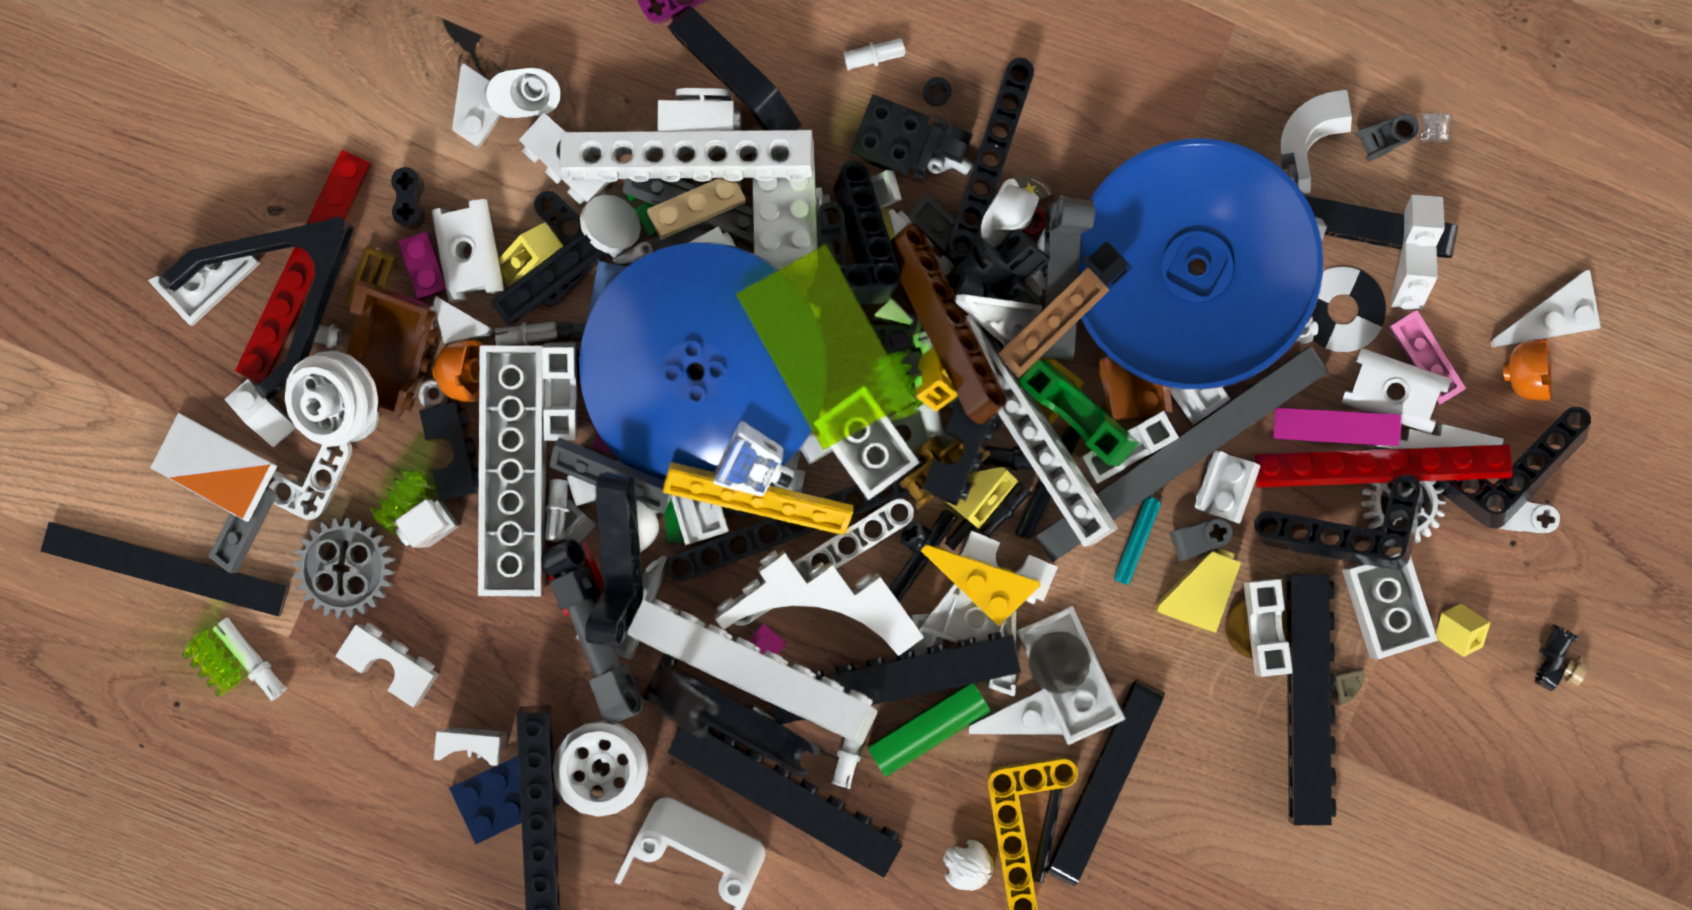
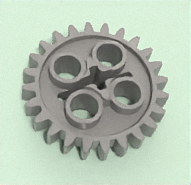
(315, 565)

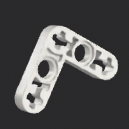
(302, 492)

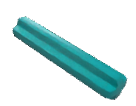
(1137, 540)

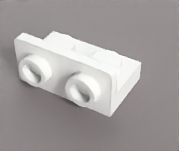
(1227, 486)

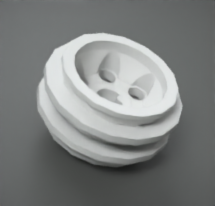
(318, 404)
(580, 794)

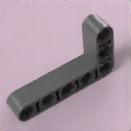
(1063, 229)

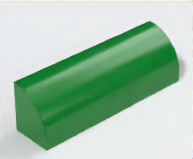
(928, 729)

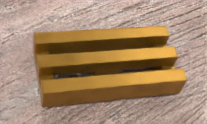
(368, 252)

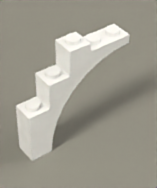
(825, 588)

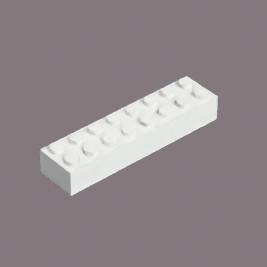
(511, 472)
(755, 673)

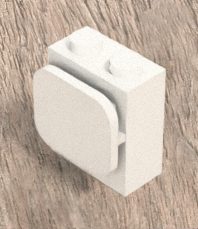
(699, 111)

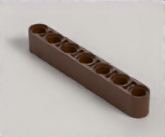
(947, 326)

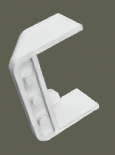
(703, 838)

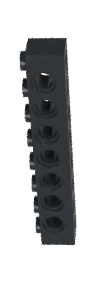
(538, 808)

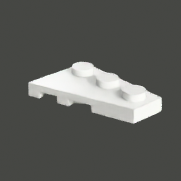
(206, 287)

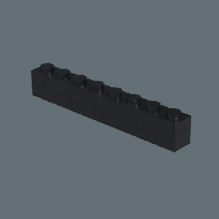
(925, 672)
(1309, 699)
(788, 798)

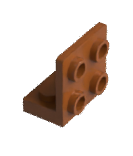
(1130, 395)

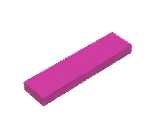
(1337, 427)

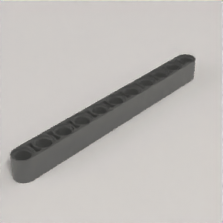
(1193, 445)

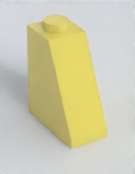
(1202, 591)

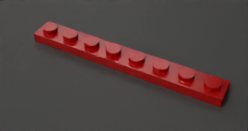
(299, 272)
(1384, 465)

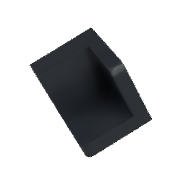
(1107, 264)

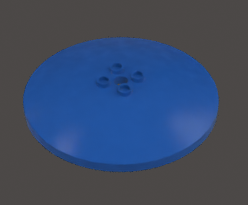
(1259, 254)
(639, 350)

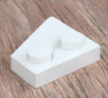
(472, 113)

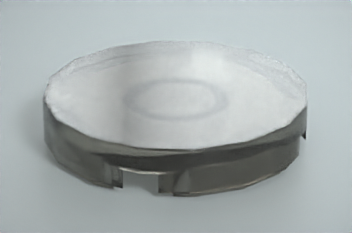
(1059, 662)

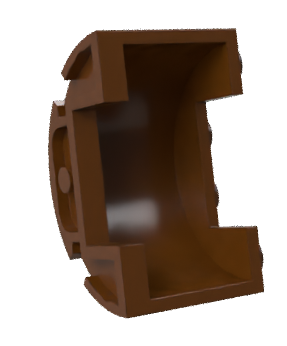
(393, 343)

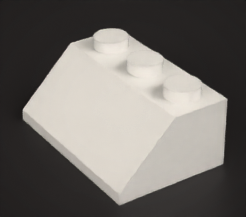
(875, 456)

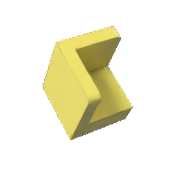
(1462, 630)

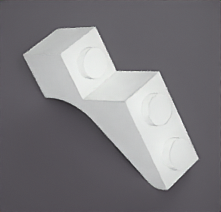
(1418, 257)

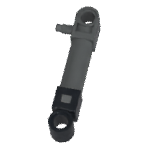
(576, 590)

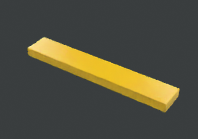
(775, 503)

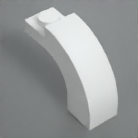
(1310, 122)

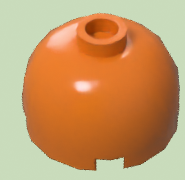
(459, 370)
(1530, 370)

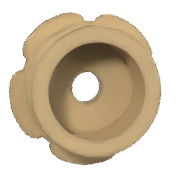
(1575, 670)

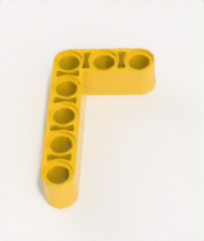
(1015, 826)

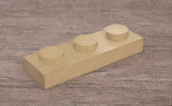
(695, 206)

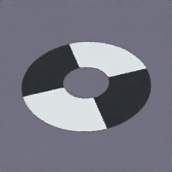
(1370, 310)

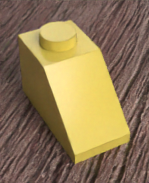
(527, 253)
(986, 495)

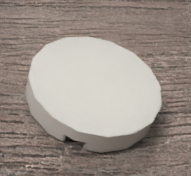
(610, 223)

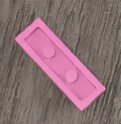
(1425, 351)

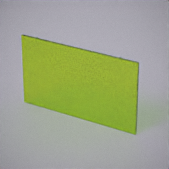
(824, 347)

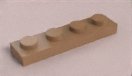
(1053, 322)

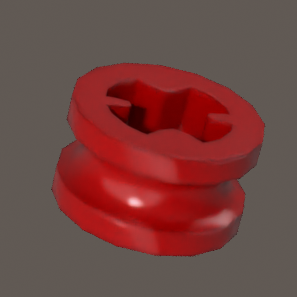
(1040, 225)

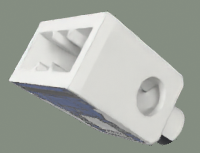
(752, 463)

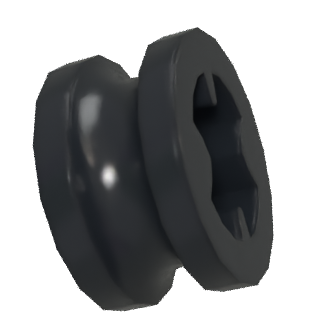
(941, 99)
(915, 536)

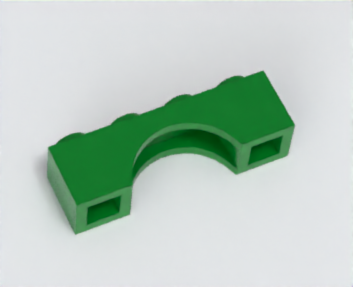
(1095, 426)

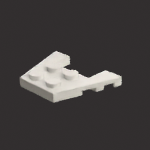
(960, 618)

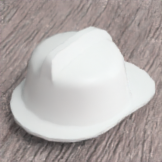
(523, 93)
(1008, 212)

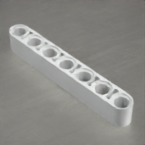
(862, 542)

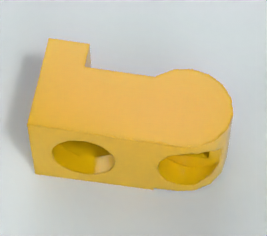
(935, 387)

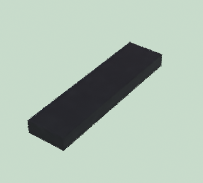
(546, 279)

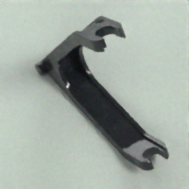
(326, 246)
(688, 699)

